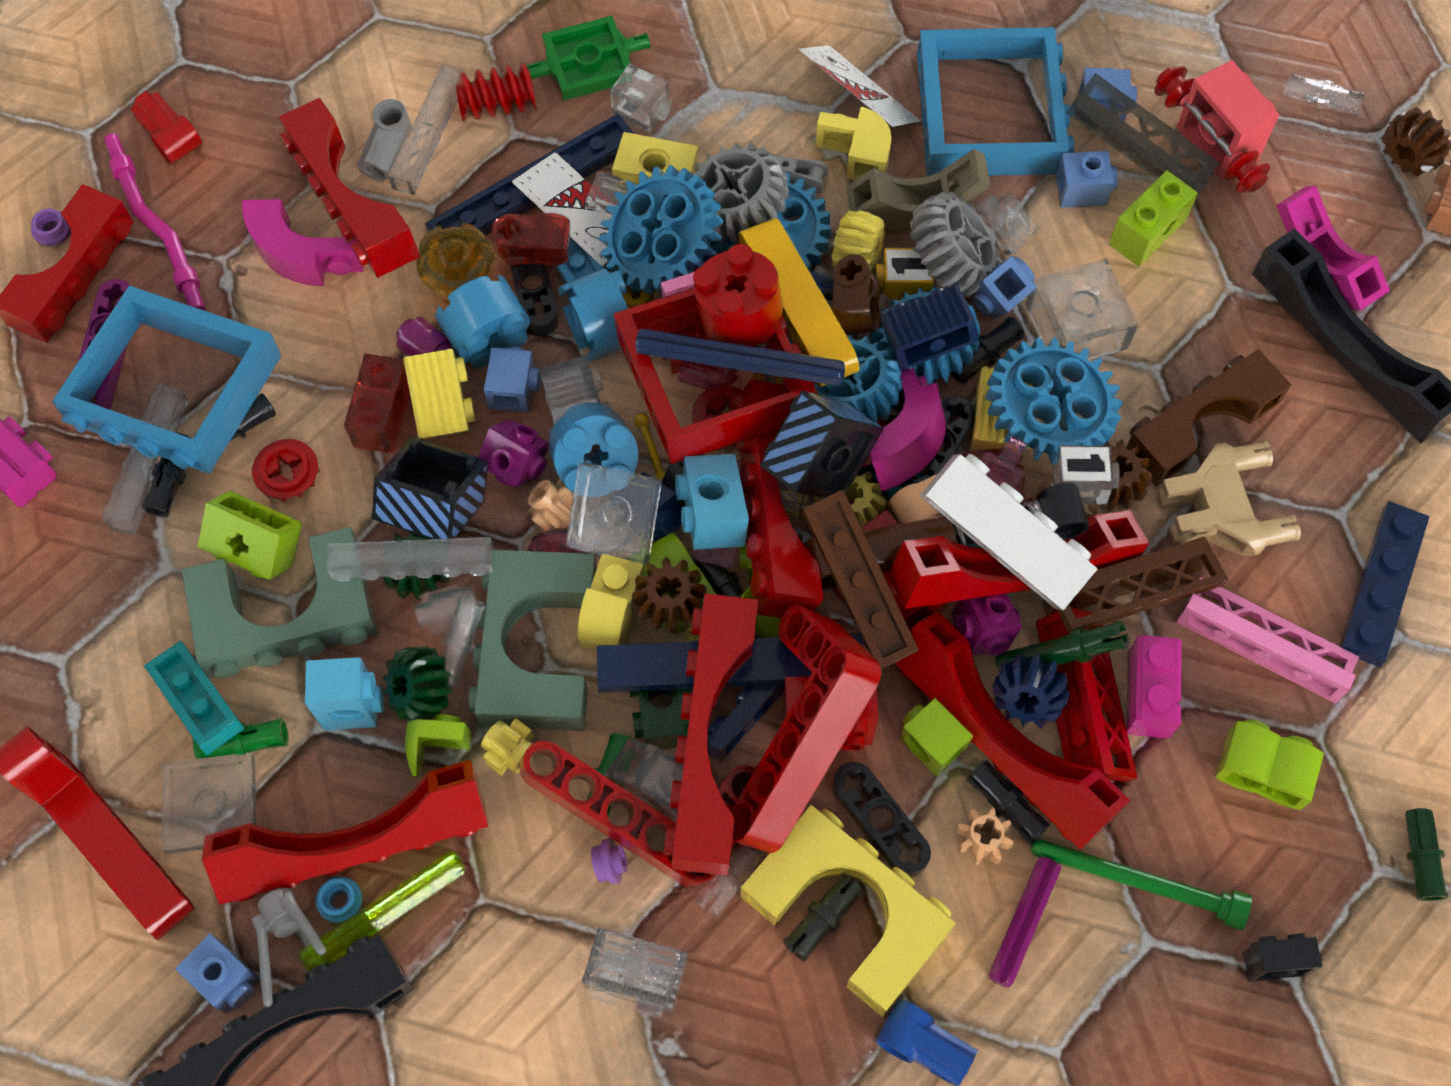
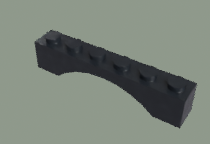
(1303, 285)
(356, 984)

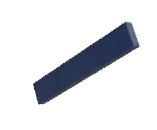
(583, 153)
(665, 665)

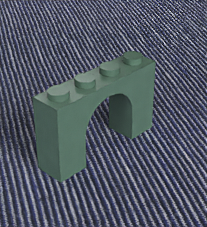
(516, 587)
(229, 642)

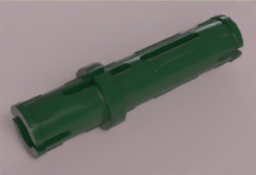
(1079, 645)

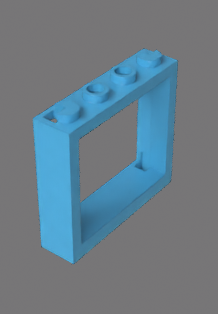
(995, 43)
(138, 306)

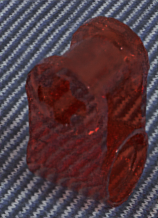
(535, 239)

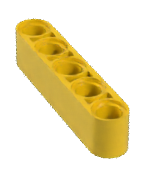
(804, 306)

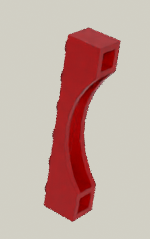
(375, 227)
(781, 564)
(944, 571)
(1067, 793)
(704, 823)
(262, 859)

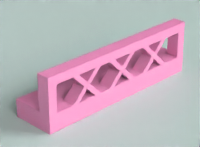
(1266, 646)

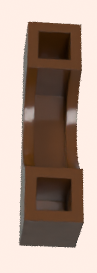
(1243, 391)

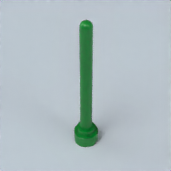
(1229, 907)

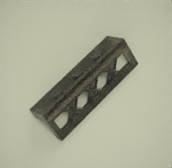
(1136, 144)

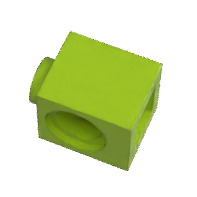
(934, 736)

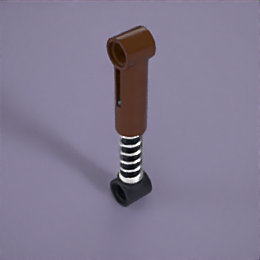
(1058, 502)

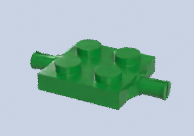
(587, 56)

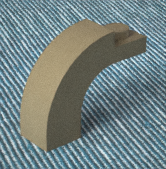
(898, 198)

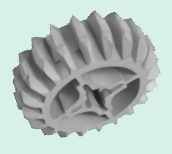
(746, 185)
(953, 242)

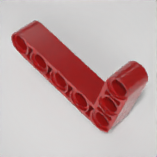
(812, 732)
(606, 792)
(95, 830)

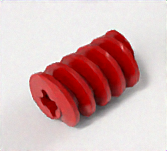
(495, 92)

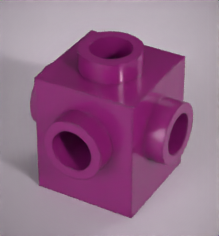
(514, 453)
(987, 623)

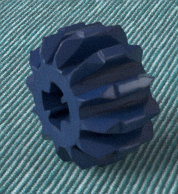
(1030, 690)

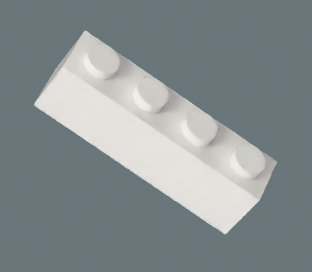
(1009, 531)

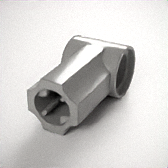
(384, 140)

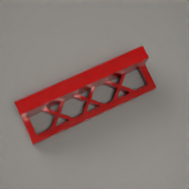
(1081, 727)

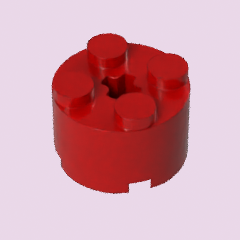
(738, 296)

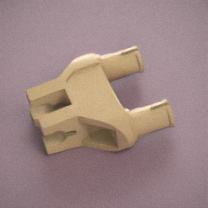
(1222, 503)

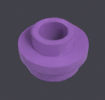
(43, 223)
(609, 861)

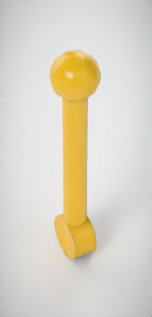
(642, 421)

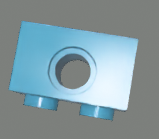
(713, 501)
(342, 693)

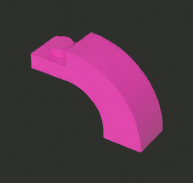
(291, 254)
(1355, 274)
(913, 436)

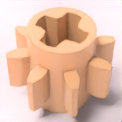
(551, 504)
(996, 835)

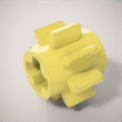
(506, 745)

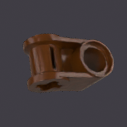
(856, 296)

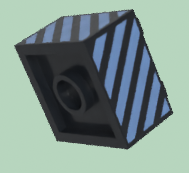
(820, 445)
(429, 489)

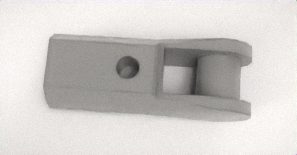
(810, 170)

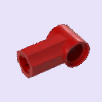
(169, 132)

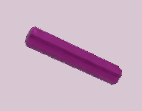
(1024, 922)

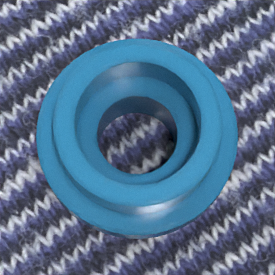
(330, 890)

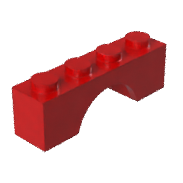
(44, 299)

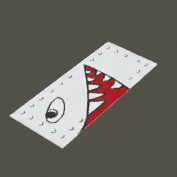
(860, 85)
(563, 191)

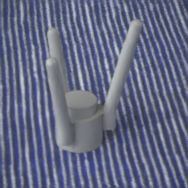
(282, 917)

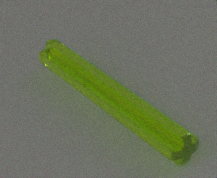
(385, 909)

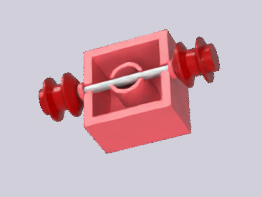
(1224, 119)

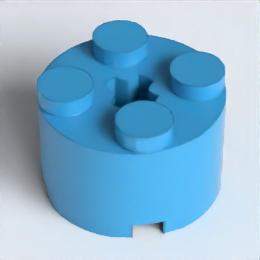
(591, 311)
(483, 318)
(590, 425)

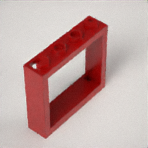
(677, 313)

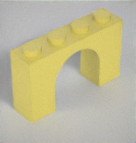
(822, 850)

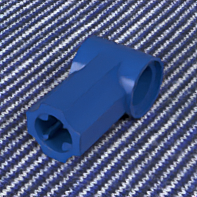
(913, 1036)

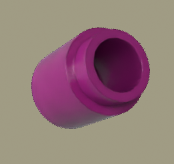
(420, 337)

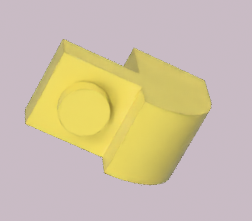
(863, 138)
(608, 604)

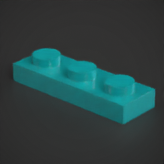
(194, 697)

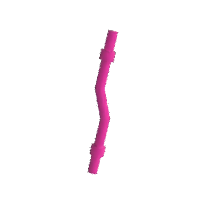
(124, 171)

